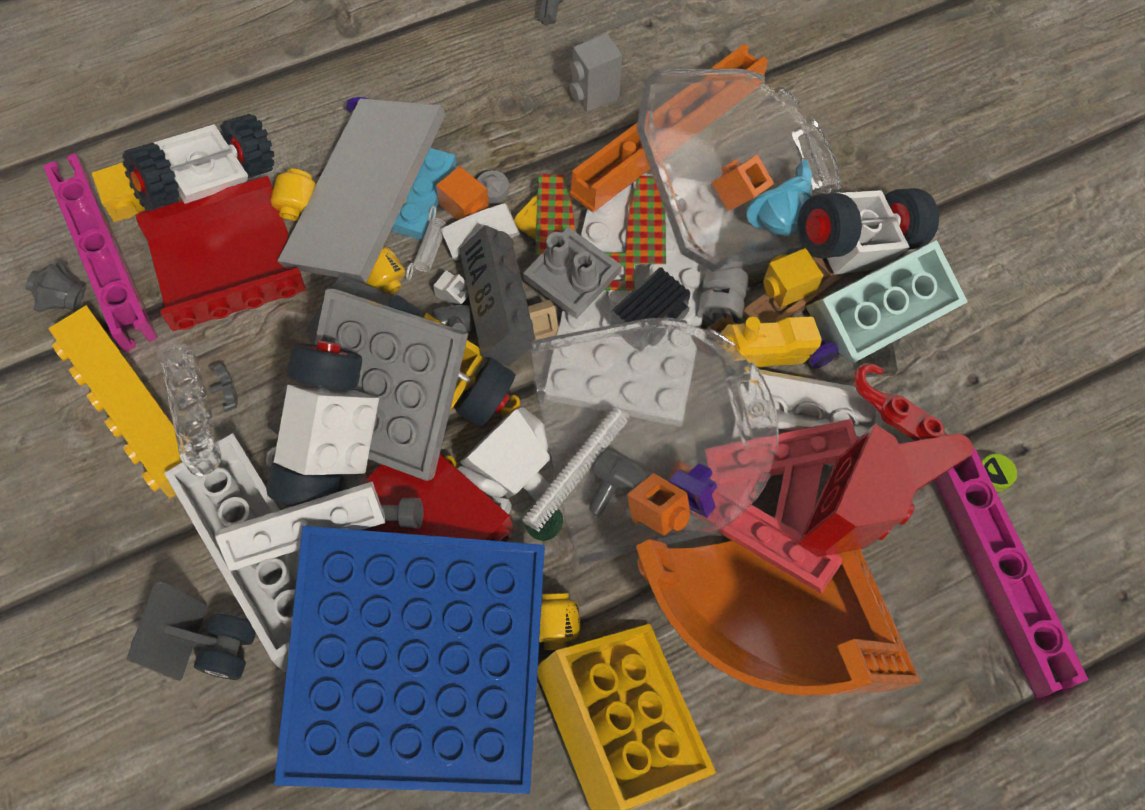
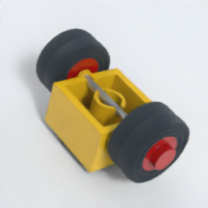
(484, 392)

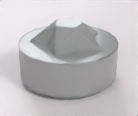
(496, 184)

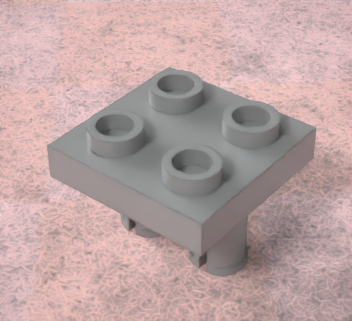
(571, 271)

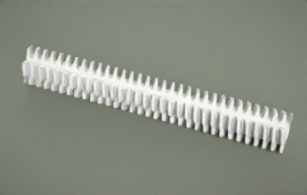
(591, 450)

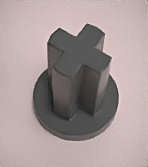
(548, 11)

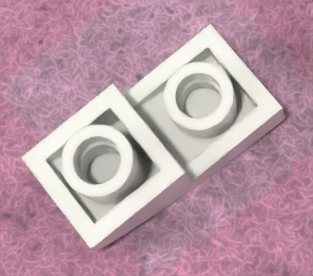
(461, 231)

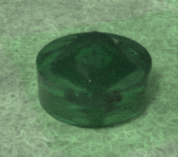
(550, 529)

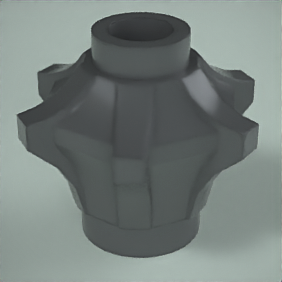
(54, 289)

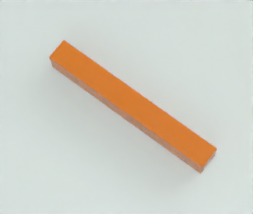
(624, 158)

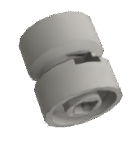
(723, 295)

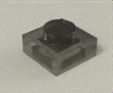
(883, 358)

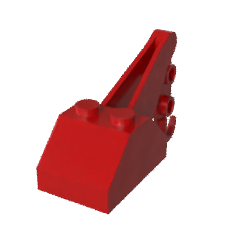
(877, 476)

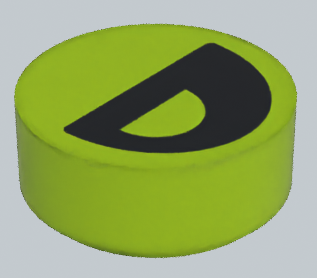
(1001, 471)

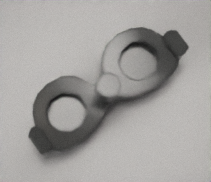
(226, 386)

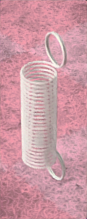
(427, 249)

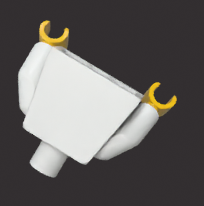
(509, 455)

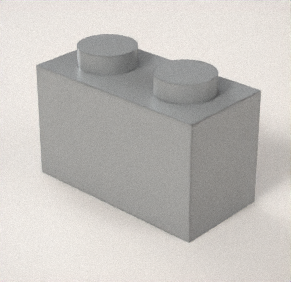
(596, 72)

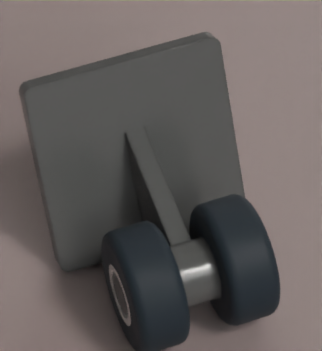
(171, 631)

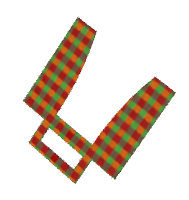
(645, 225)

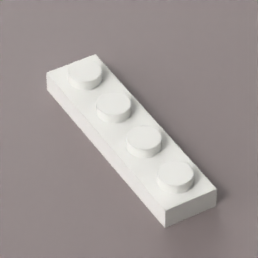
(282, 530)

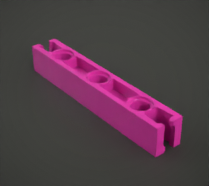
(100, 253)
(1016, 598)

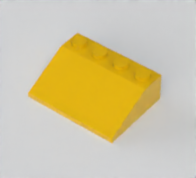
(623, 720)

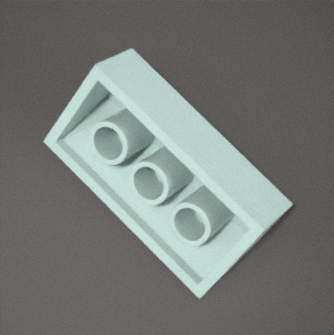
(888, 303)

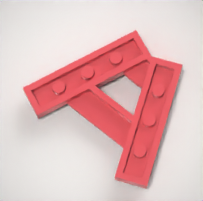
(776, 539)

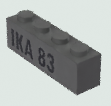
(497, 296)

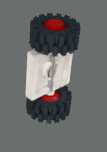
(198, 162)

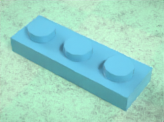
(423, 194)

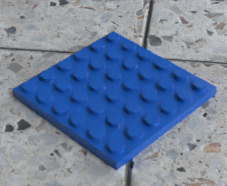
(411, 663)

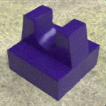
(698, 488)

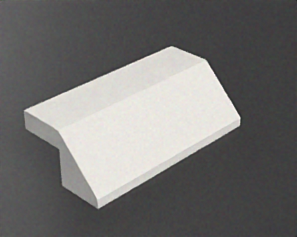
(813, 402)

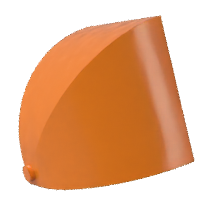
(775, 628)

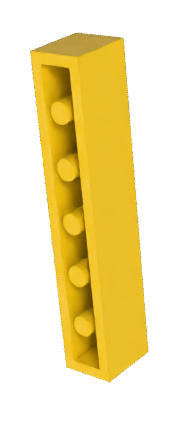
(121, 394)

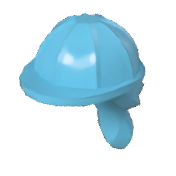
(780, 207)

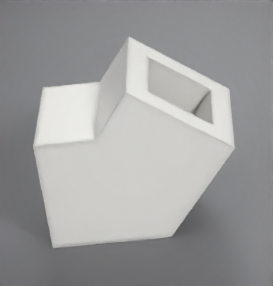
(451, 288)

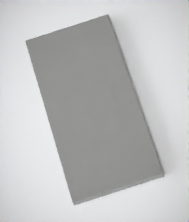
(362, 189)

